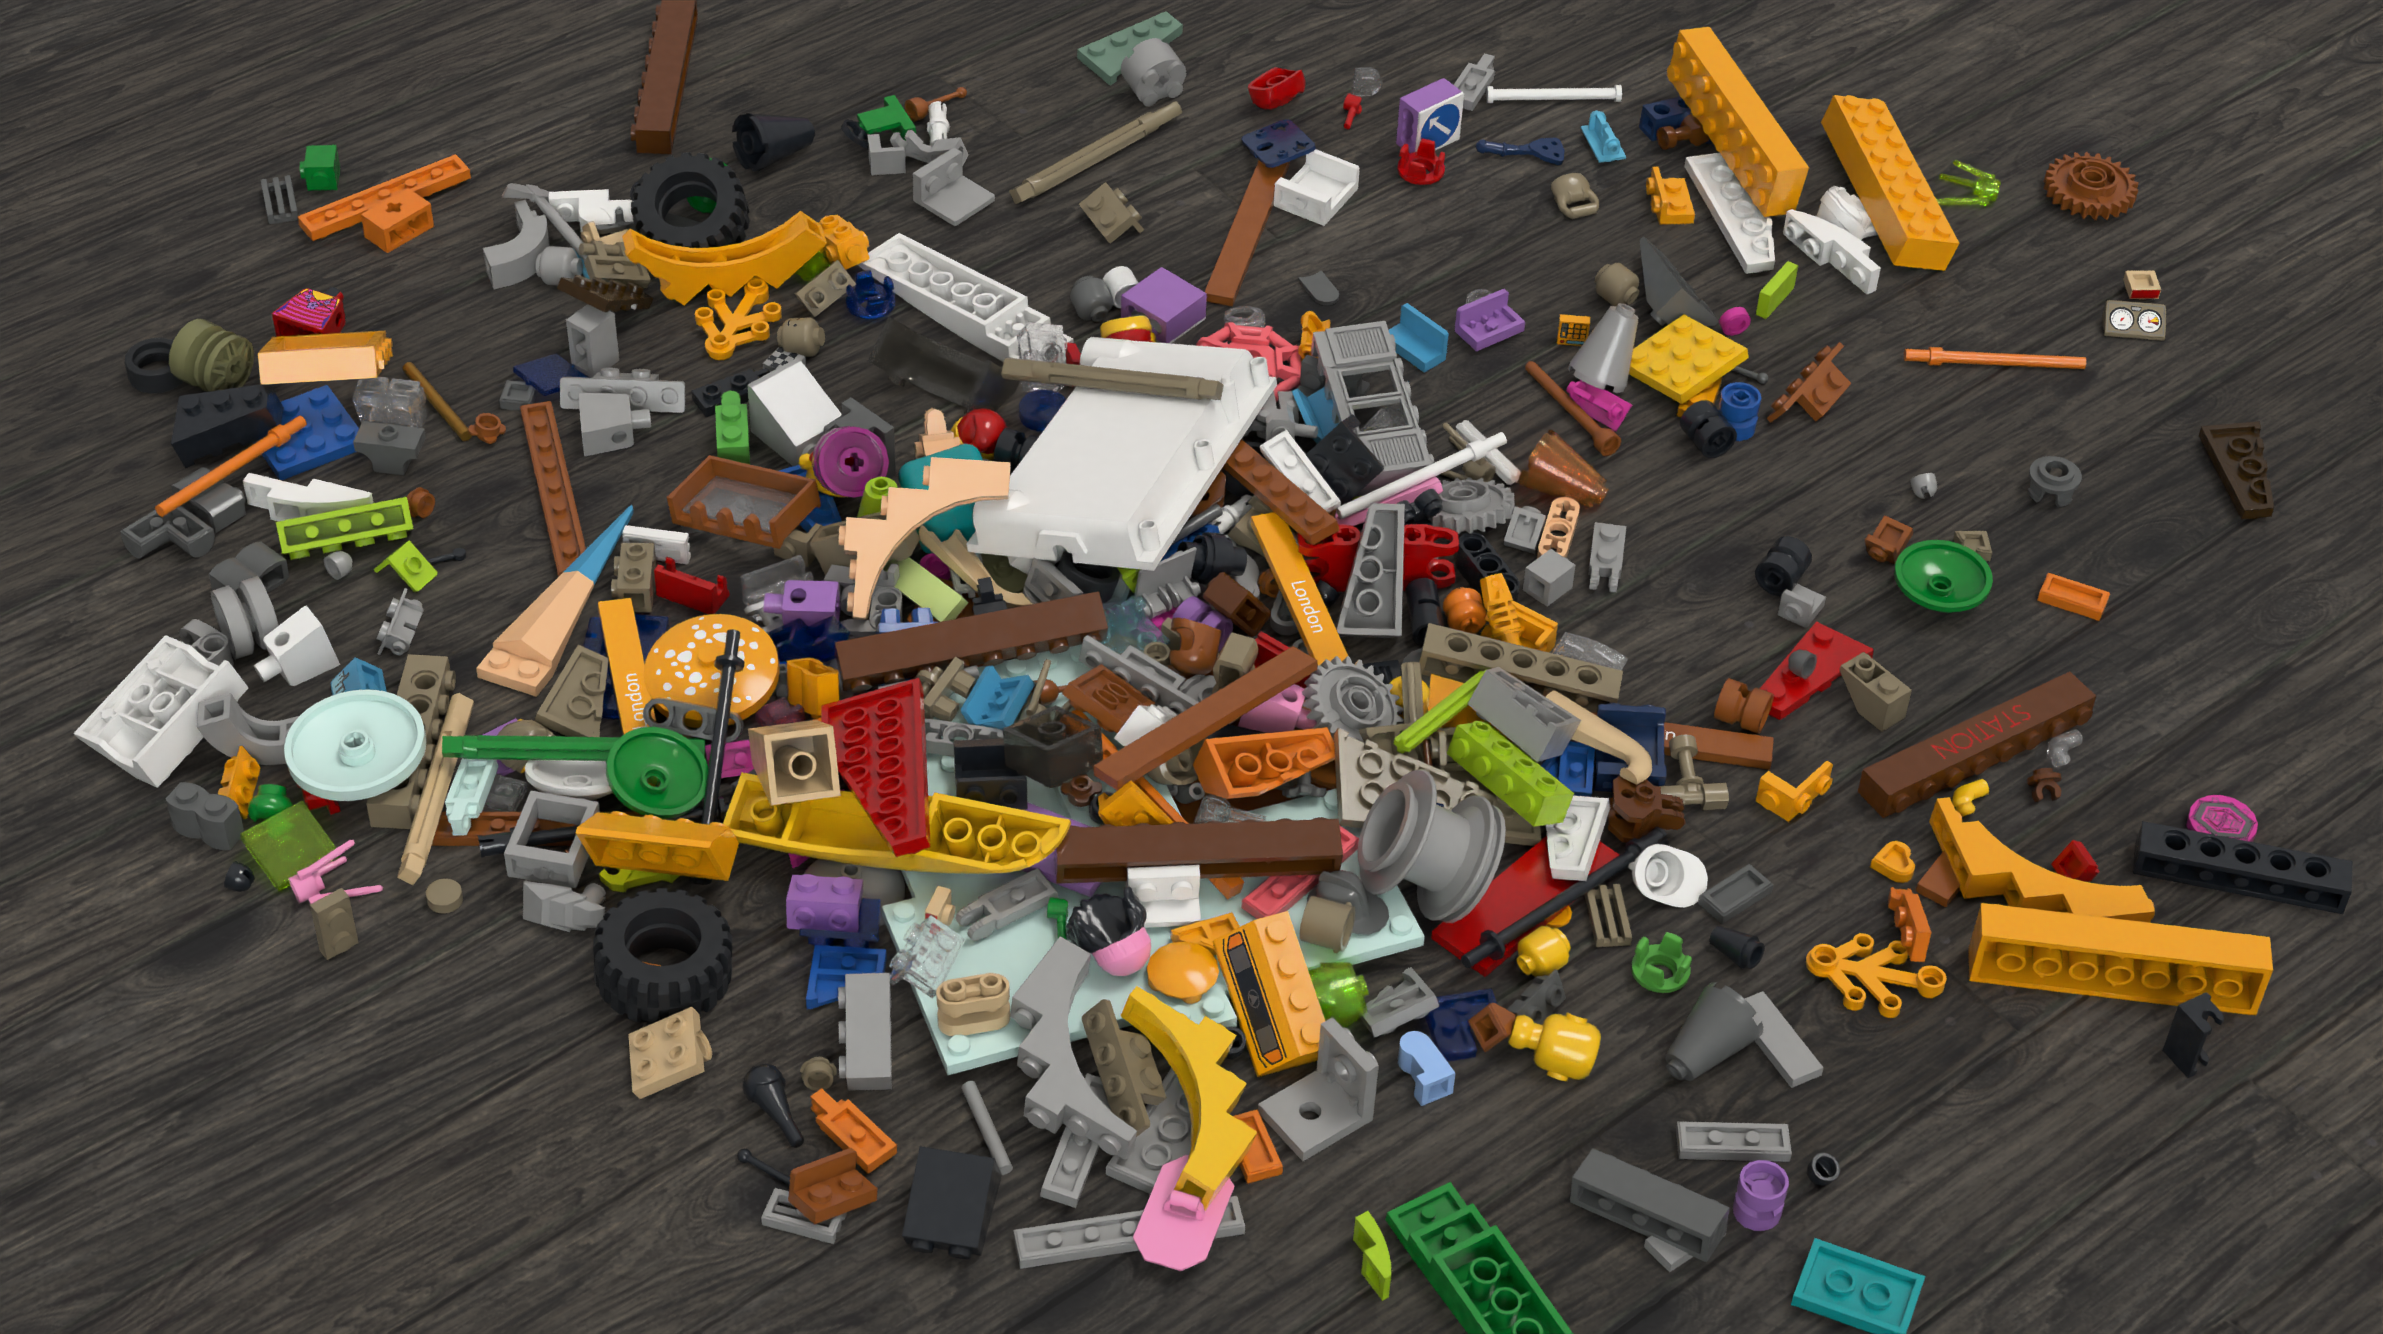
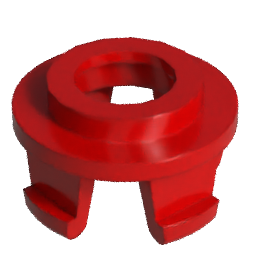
(1413, 165)

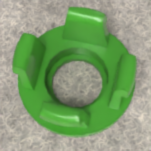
(1668, 954)

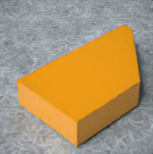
(1205, 931)

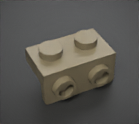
(1109, 213)

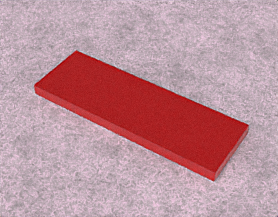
(1509, 898)

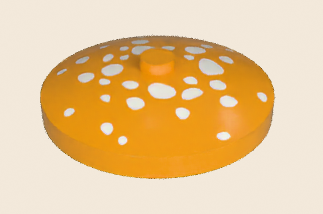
(684, 669)

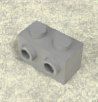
(592, 340)

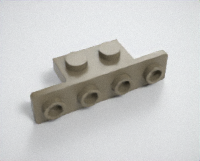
(1124, 1066)

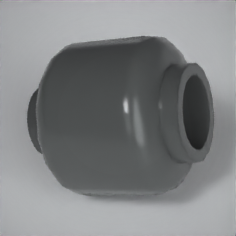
(1091, 298)

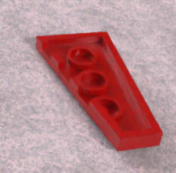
(1831, 652)

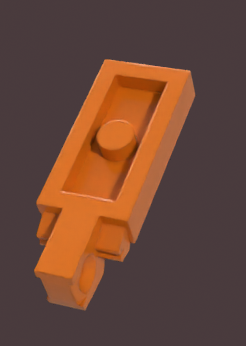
(1911, 921)
(853, 1130)

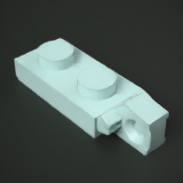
(469, 792)

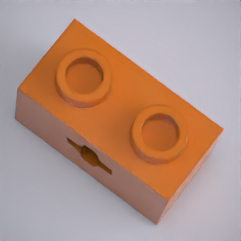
(397, 220)

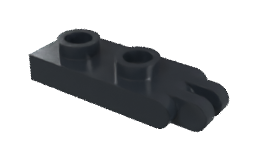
(710, 395)

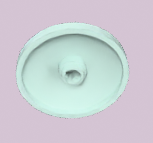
(355, 745)

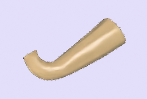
(966, 564)
(1606, 738)

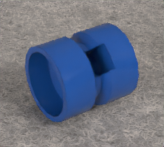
(1740, 406)

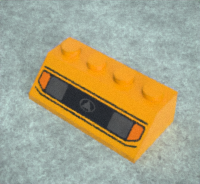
(1271, 993)

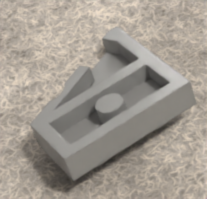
(1399, 1005)

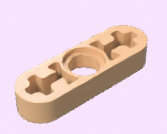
(1554, 522)

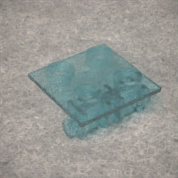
(1130, 626)

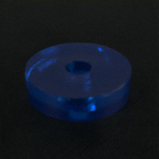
(1039, 408)

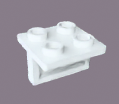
(1167, 894)

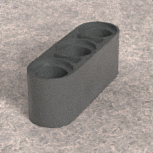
(677, 714)

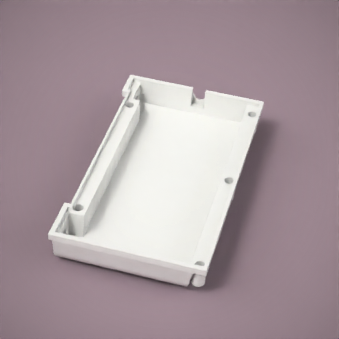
(1124, 467)

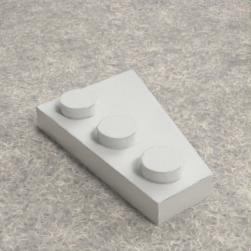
(1577, 838)

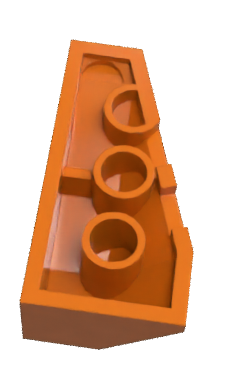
(1260, 761)

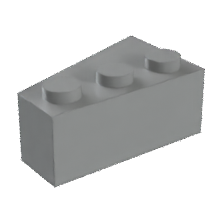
(1523, 714)
(866, 1031)

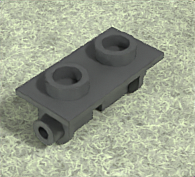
(1540, 998)

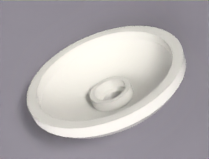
(569, 778)

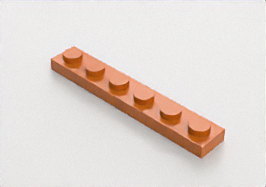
(348, 210)

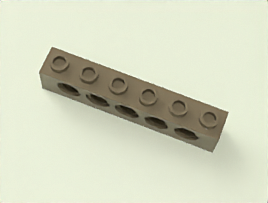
(1464, 654)
(425, 686)

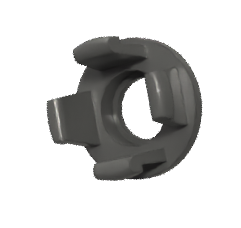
(2044, 482)

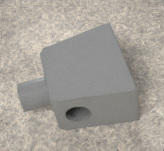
(609, 422)

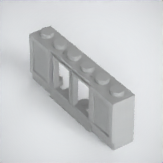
(1366, 350)

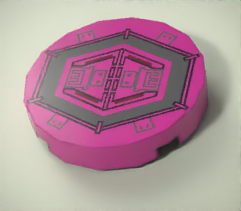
(2222, 817)

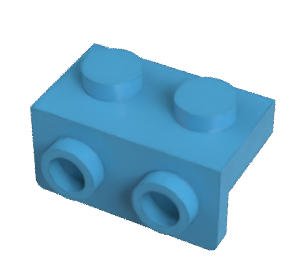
(996, 700)

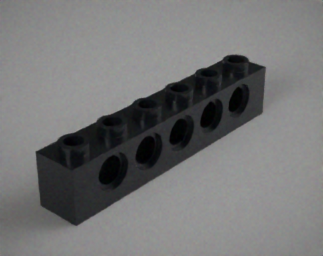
(2243, 867)

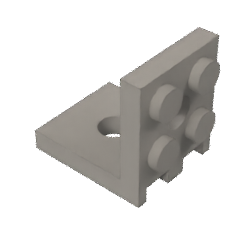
(1338, 1091)

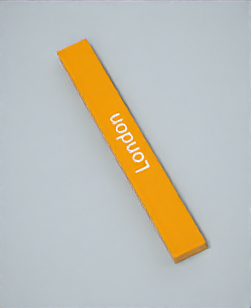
(1298, 588)
(625, 662)

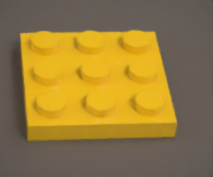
(1685, 358)

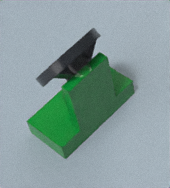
(890, 116)

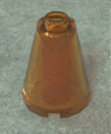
(1562, 472)

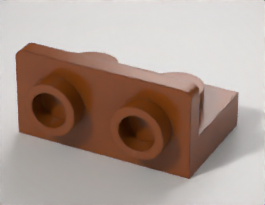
(830, 1187)

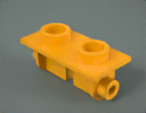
(1310, 324)
(240, 779)

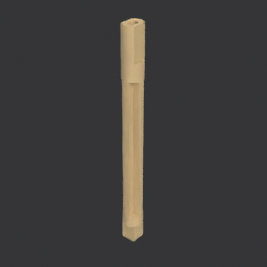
(434, 792)

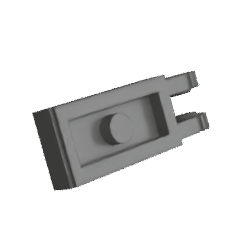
(1606, 554)
(1006, 904)

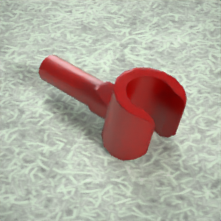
(1353, 106)

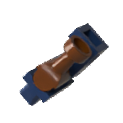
(1671, 122)

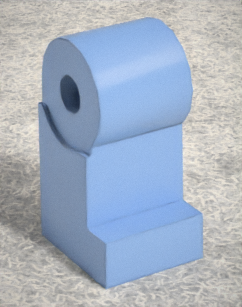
(1427, 1067)

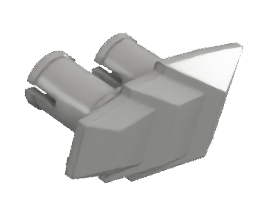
(561, 907)

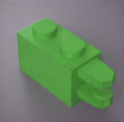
(732, 428)

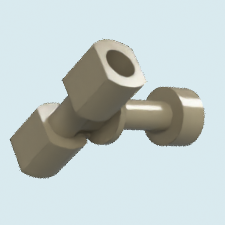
(1691, 787)

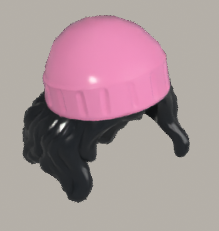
(1112, 931)

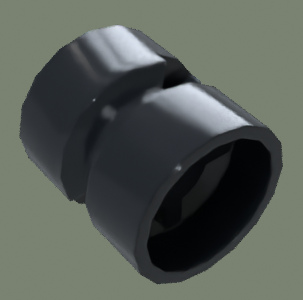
(1708, 429)
(1012, 447)
(1783, 565)

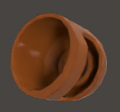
(1197, 648)

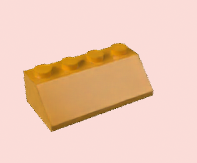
(659, 845)

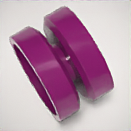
(840, 443)

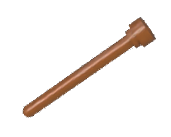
(1604, 439)

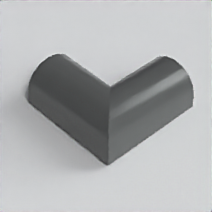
(177, 526)

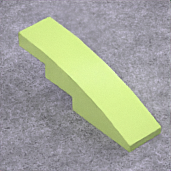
(927, 590)

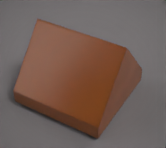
(1492, 1025)

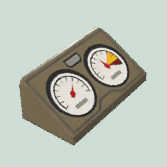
(2134, 320)

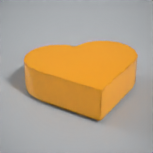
(1894, 862)

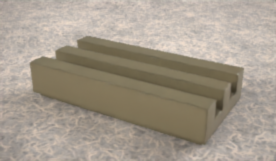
(1606, 894)

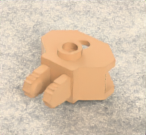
(936, 436)

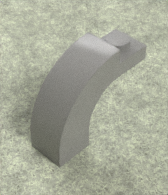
(516, 259)
(229, 726)

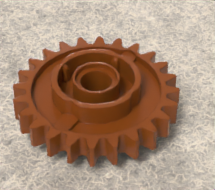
(2091, 185)

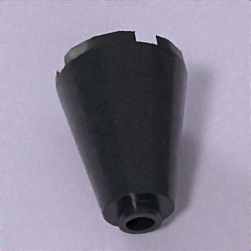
(769, 138)

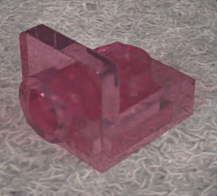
(780, 713)

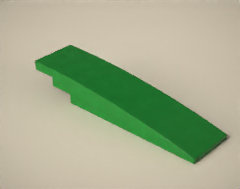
(1473, 1266)

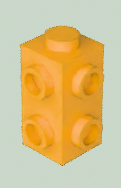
(843, 242)

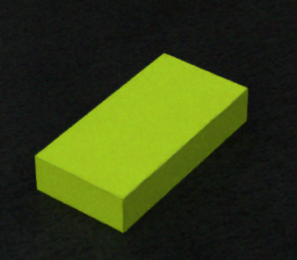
(1776, 290)

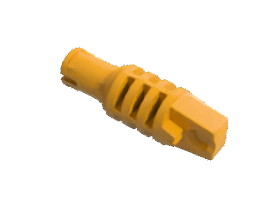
(1500, 609)

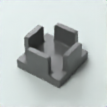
(859, 416)

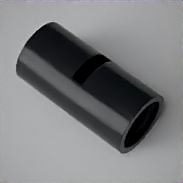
(1423, 607)

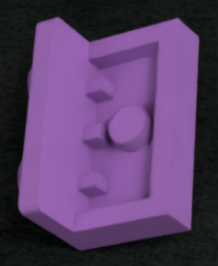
(1487, 321)
(824, 903)

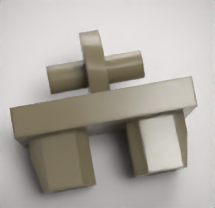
(825, 288)
(939, 689)

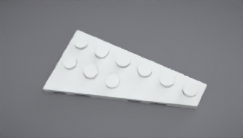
(1734, 212)

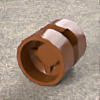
(1744, 706)

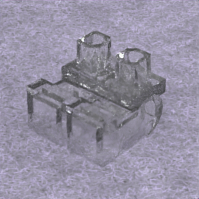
(391, 403)

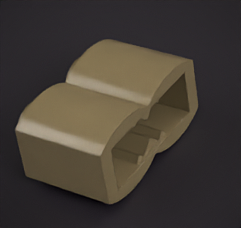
(1234, 660)

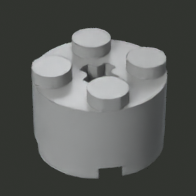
(1154, 71)

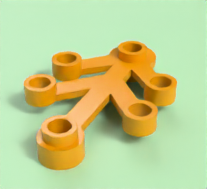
(722, 344)
(1832, 963)

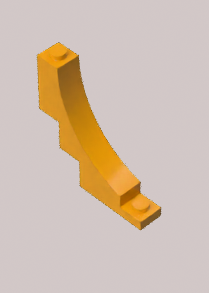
(1992, 869)

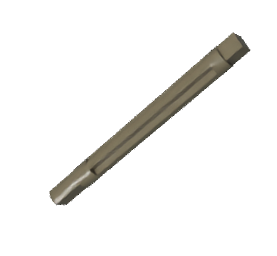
(1094, 152)
(1111, 379)

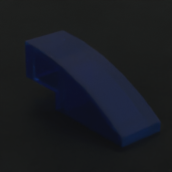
(815, 641)

